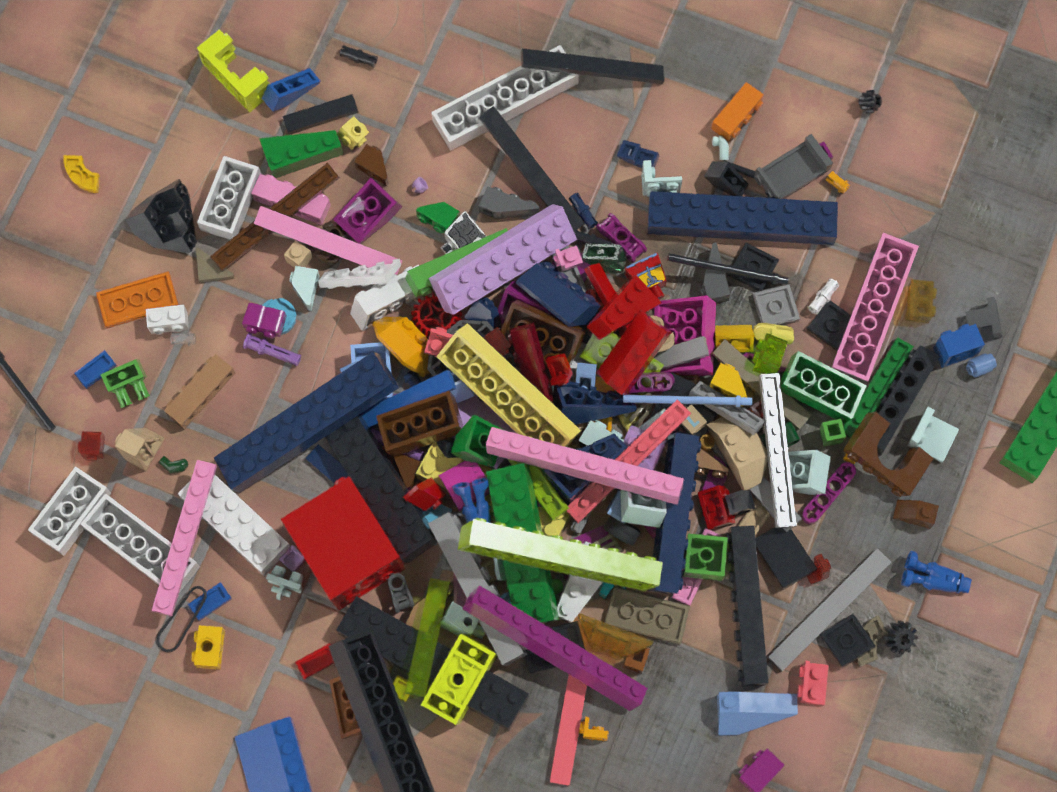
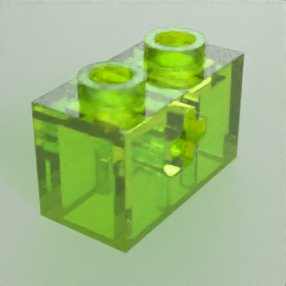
(769, 354)

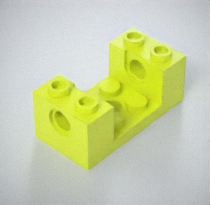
(216, 55)
(471, 661)

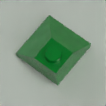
(472, 440)

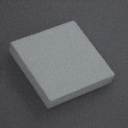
(776, 305)

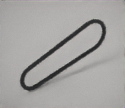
(174, 613)

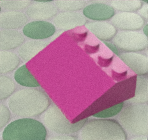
(689, 320)

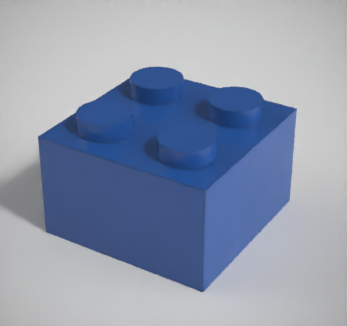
(958, 345)

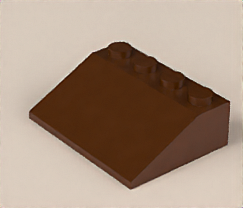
(552, 333)

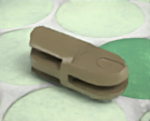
(642, 407)

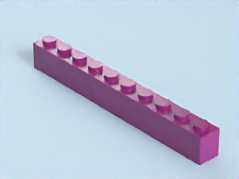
(555, 648)

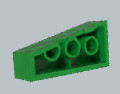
(299, 151)

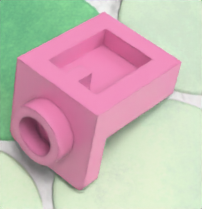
(567, 258)

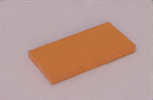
(132, 299)

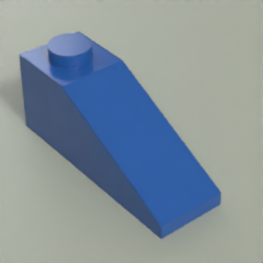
(287, 90)

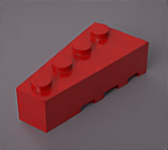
(623, 308)

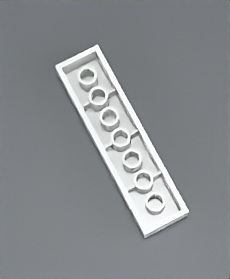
(509, 94)

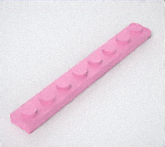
(184, 538)

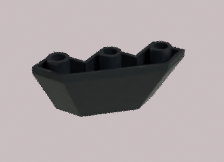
(165, 219)

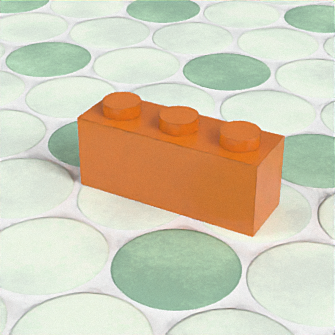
(738, 112)

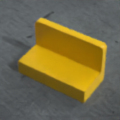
(738, 336)

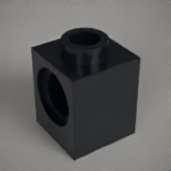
(740, 502)

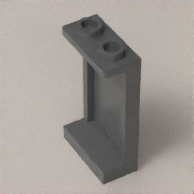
(794, 169)

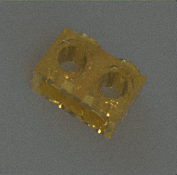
(916, 300)

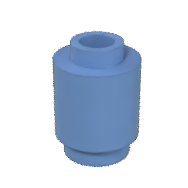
(981, 365)

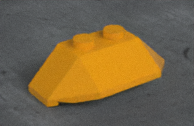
(404, 342)

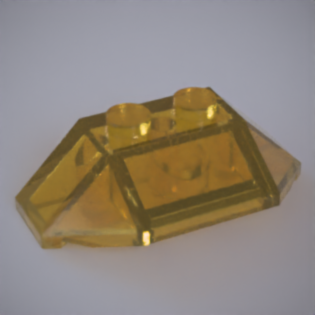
(612, 639)

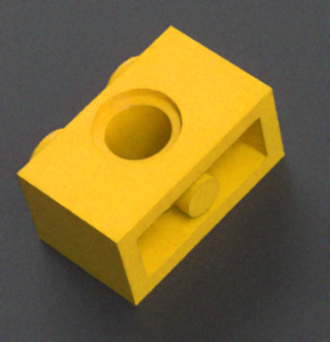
(213, 658)

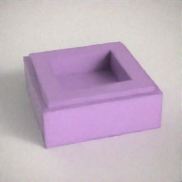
(292, 559)

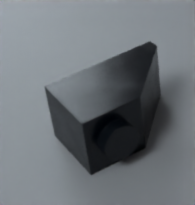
(726, 178)

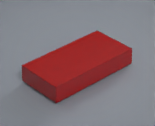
(315, 662)

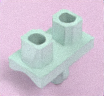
(293, 584)

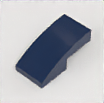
(635, 154)

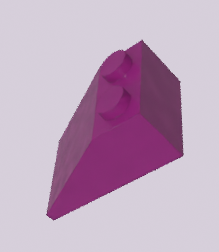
(367, 211)

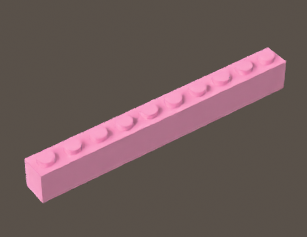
(584, 465)

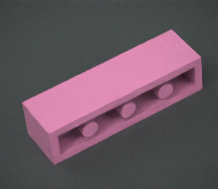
(270, 191)

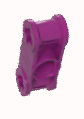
(612, 228)

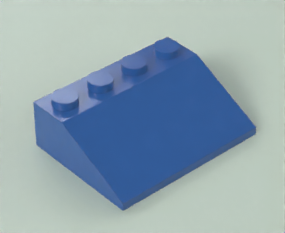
(273, 758)

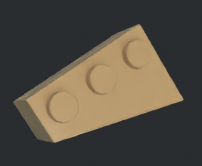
(138, 446)

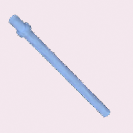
(738, 400)

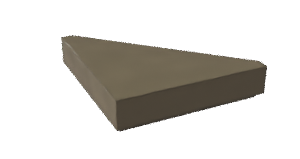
(208, 269)

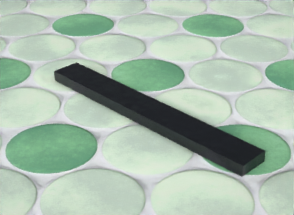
(592, 66)
(527, 164)

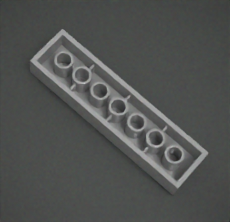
(471, 575)

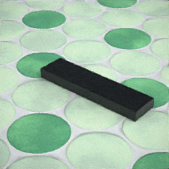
(320, 114)

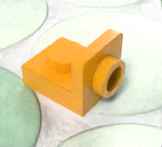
(595, 733)

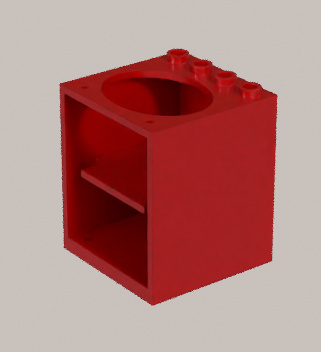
(343, 543)

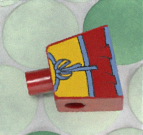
(650, 272)

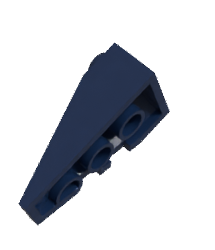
(587, 404)
(569, 486)

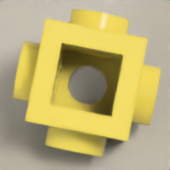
(353, 133)

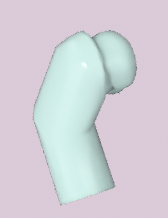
(723, 145)

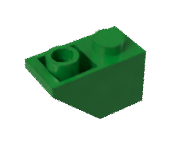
(438, 215)

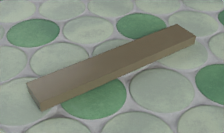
(729, 355)

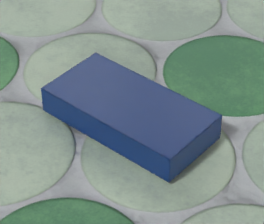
(93, 369)
(216, 597)

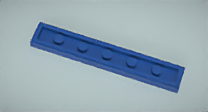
(428, 388)

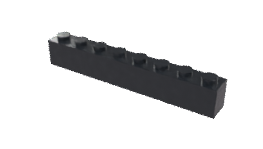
(748, 607)

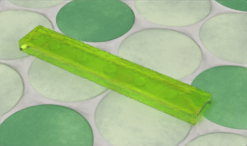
(427, 637)

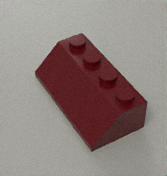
(530, 358)

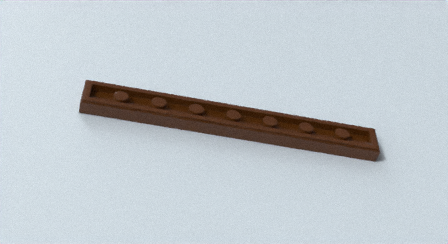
(287, 206)

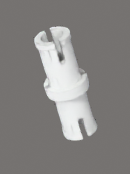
(823, 296)

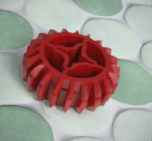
(429, 320)

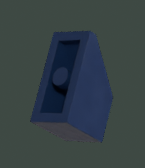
(484, 310)

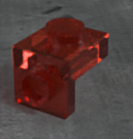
(823, 570)

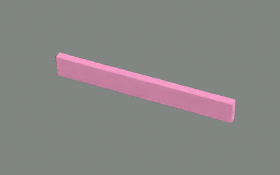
(320, 238)

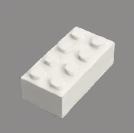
(228, 198)
(62, 517)

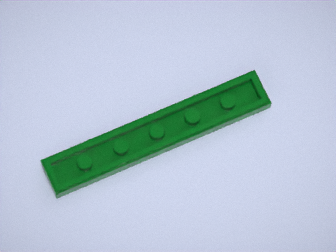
(879, 384)

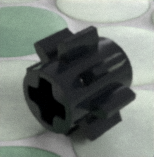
(870, 101)

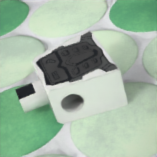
(461, 233)

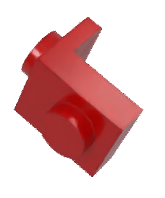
(559, 369)

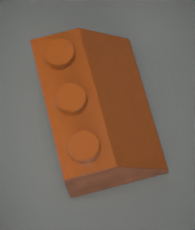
(346, 719)

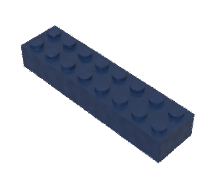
(671, 536)

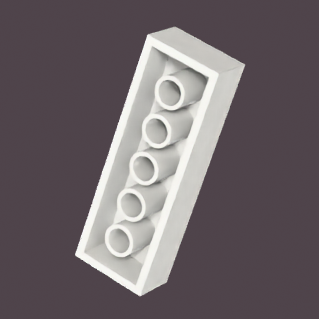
(241, 527)
(132, 539)

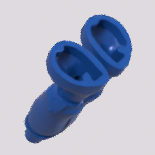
(482, 507)
(938, 576)

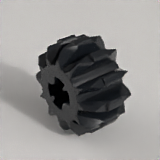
(893, 637)

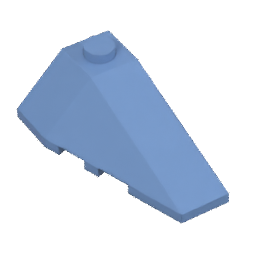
(751, 710)

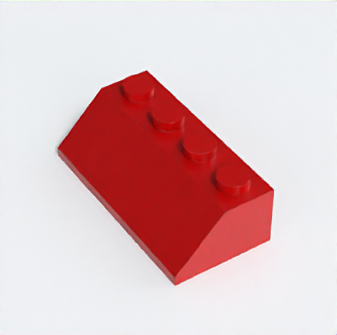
(633, 353)

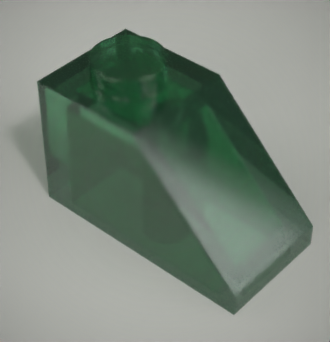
(610, 256)

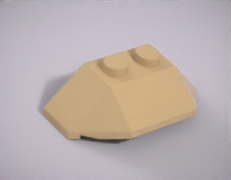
(741, 450)

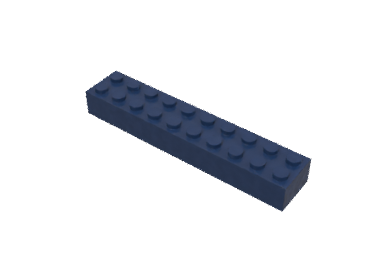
(742, 218)
(306, 422)

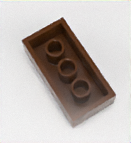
(420, 423)

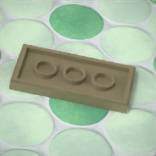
(647, 615)

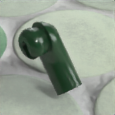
(175, 466)

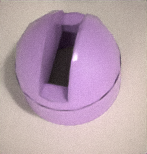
(420, 185)

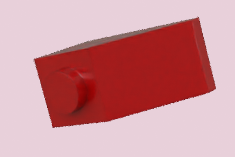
(426, 495)

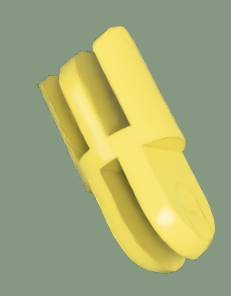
(780, 331)

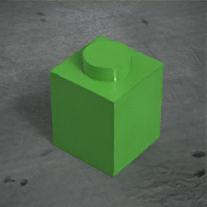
(832, 432)

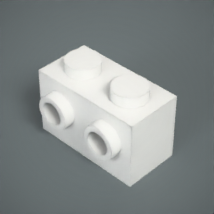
(167, 319)

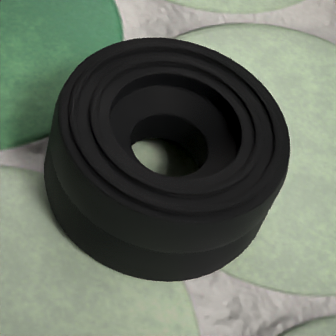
(622, 531)

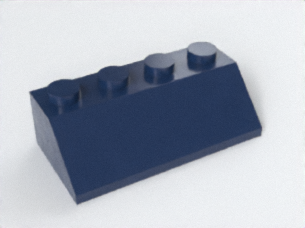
(559, 294)

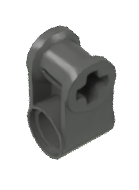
(400, 596)

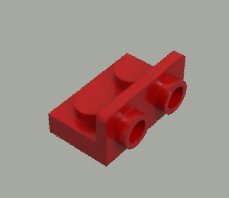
(715, 507)

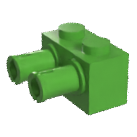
(124, 375)

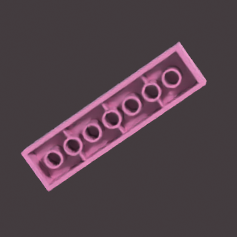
(874, 308)

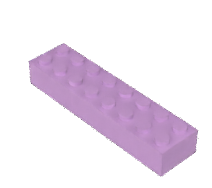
(502, 259)

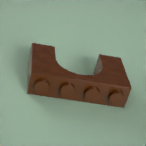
(863, 449)

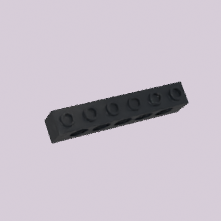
(926, 360)

